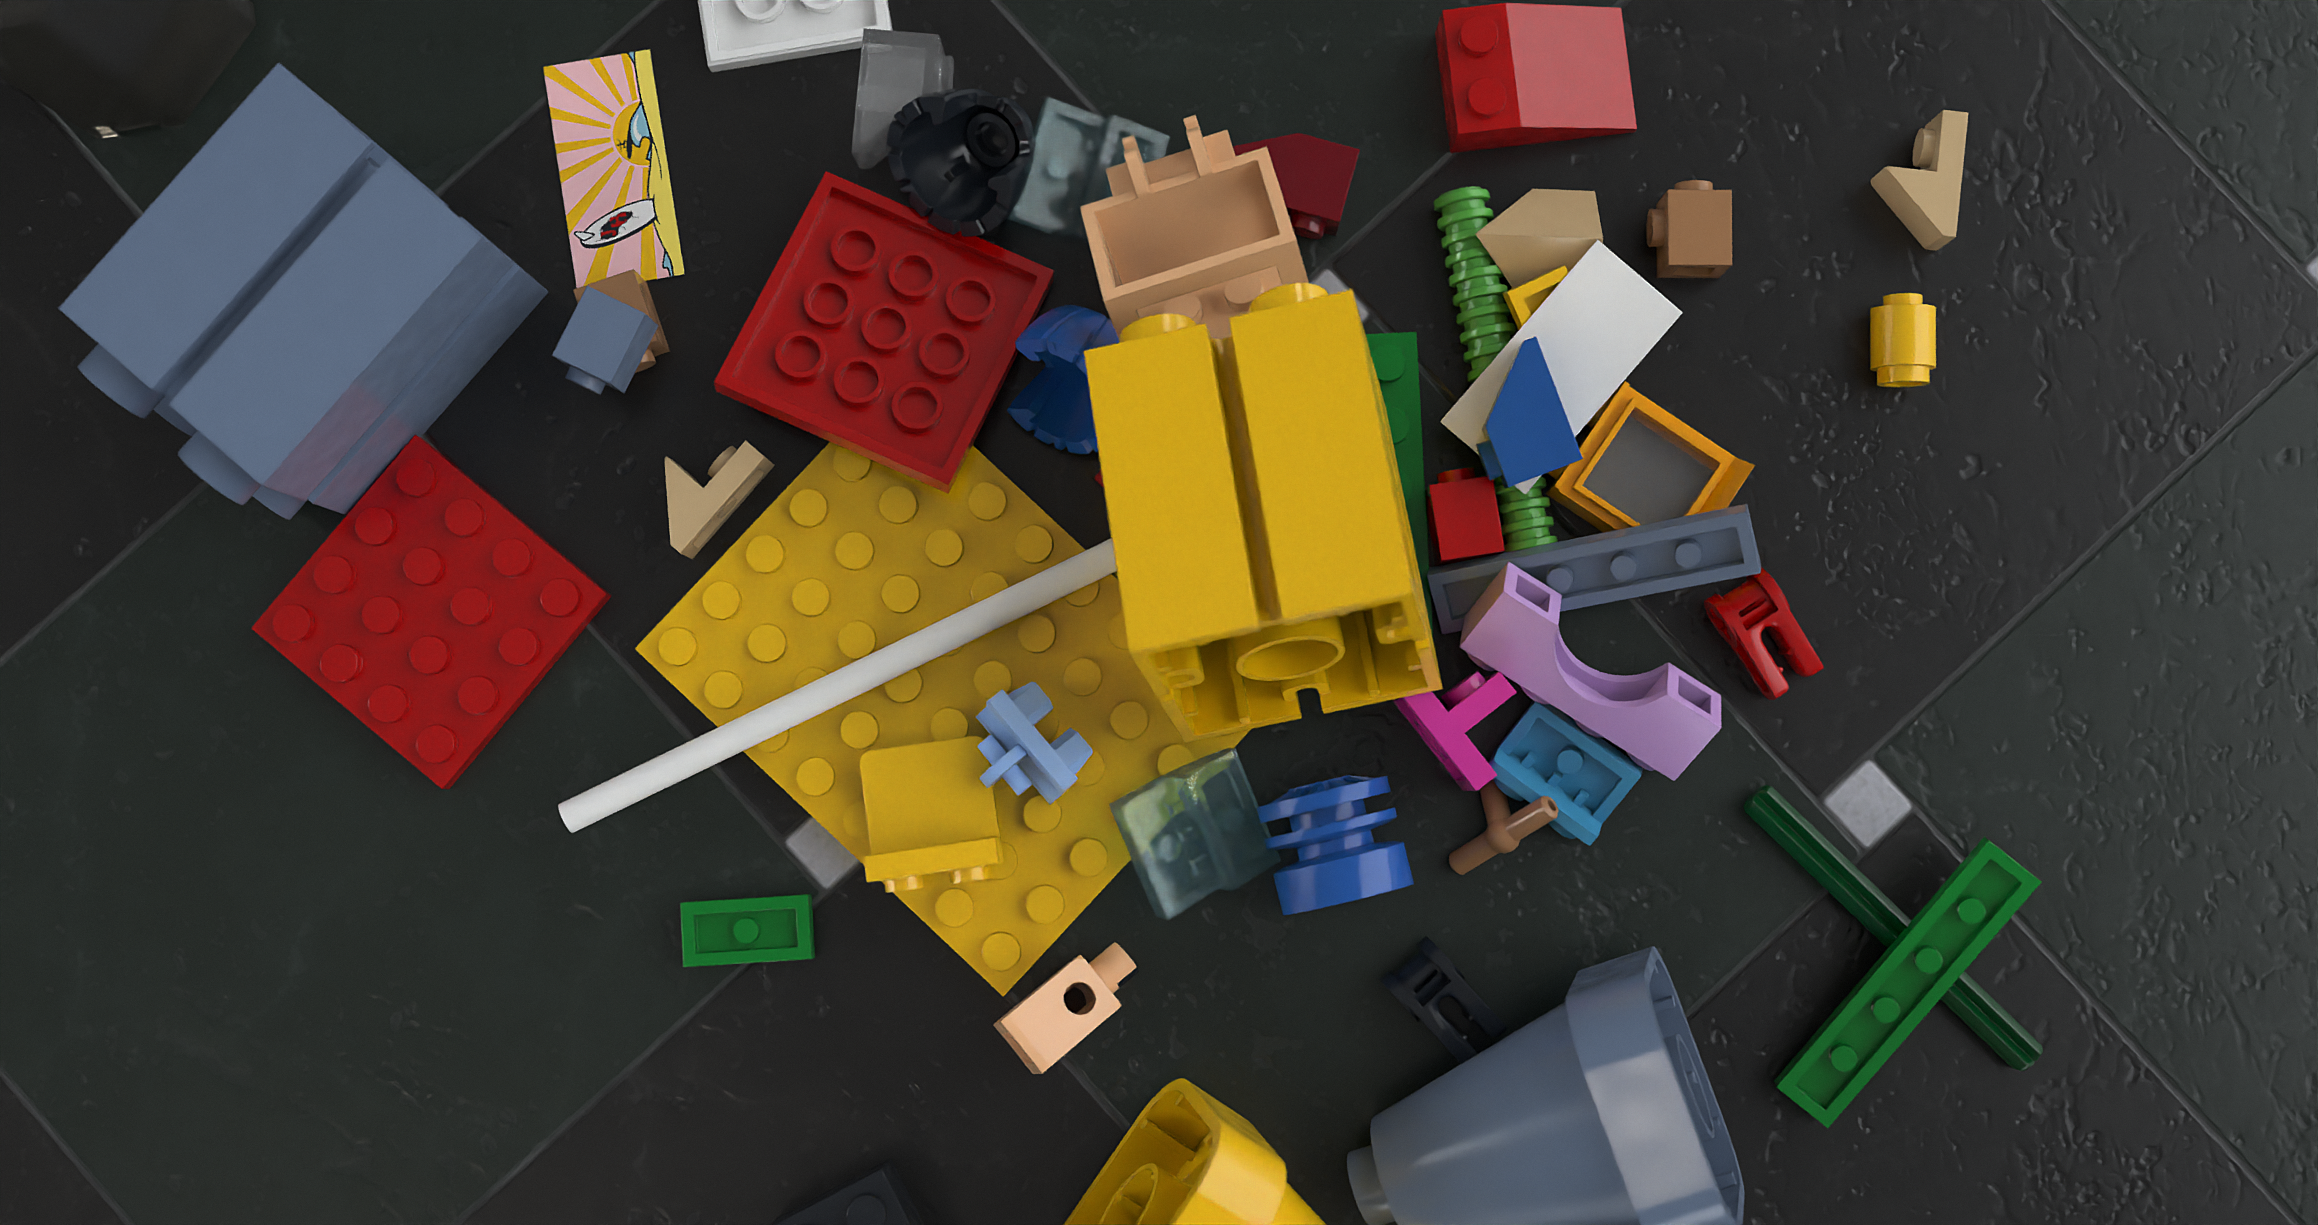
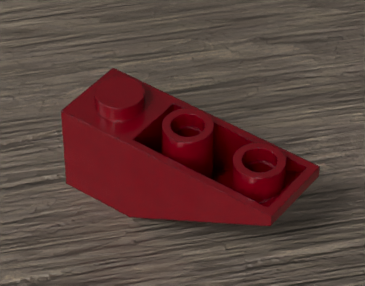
(1312, 179)

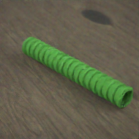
(1486, 335)

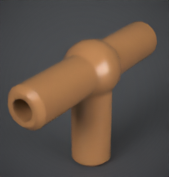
(1503, 829)

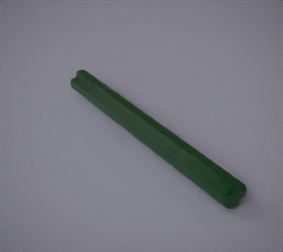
(1885, 921)

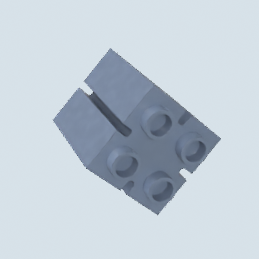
(296, 305)

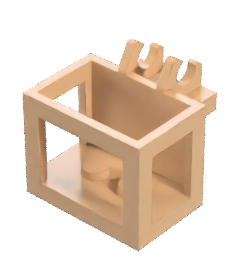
(1191, 233)

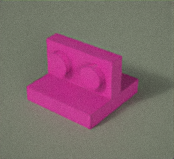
(1445, 728)

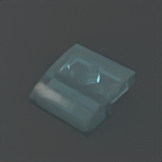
(1072, 165)
(1194, 832)

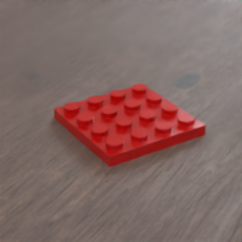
(884, 332)
(431, 612)

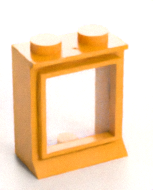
(1644, 467)

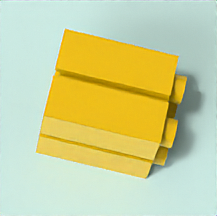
(1259, 514)

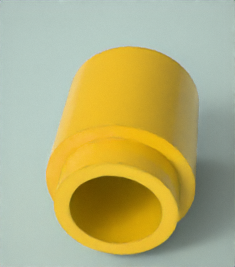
(1903, 340)

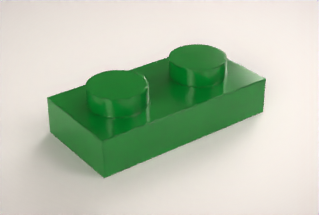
(747, 930)

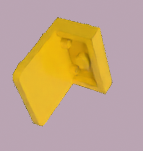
(929, 813)

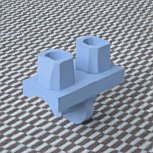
(1021, 752)

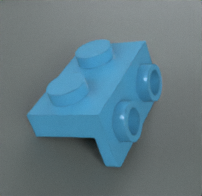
(1558, 759)

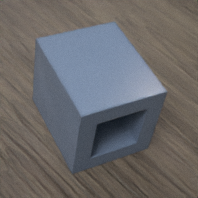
(604, 342)

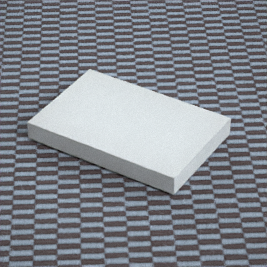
(780, 30)

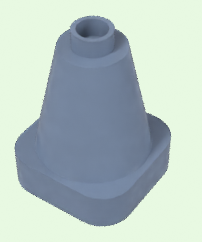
(1564, 1122)

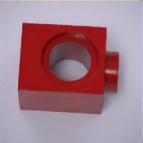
(1463, 517)

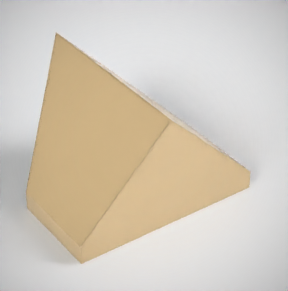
(1542, 233)

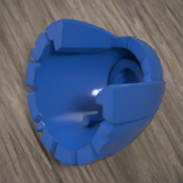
(1059, 397)

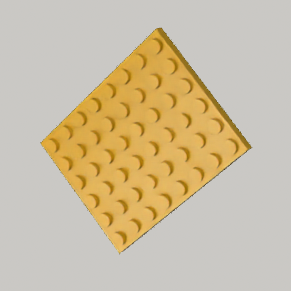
(870, 558)

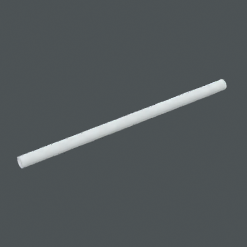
(838, 687)

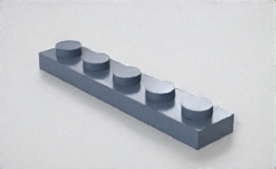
(1611, 563)

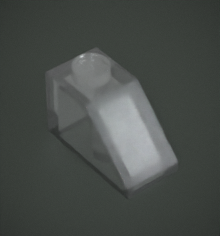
(891, 74)

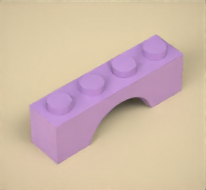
(1653, 716)

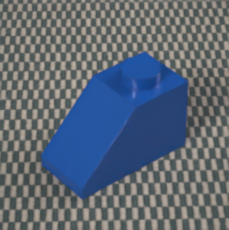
(1527, 423)

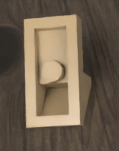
(1930, 196)
(700, 511)

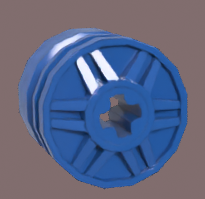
(1335, 844)

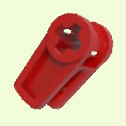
(1744, 629)

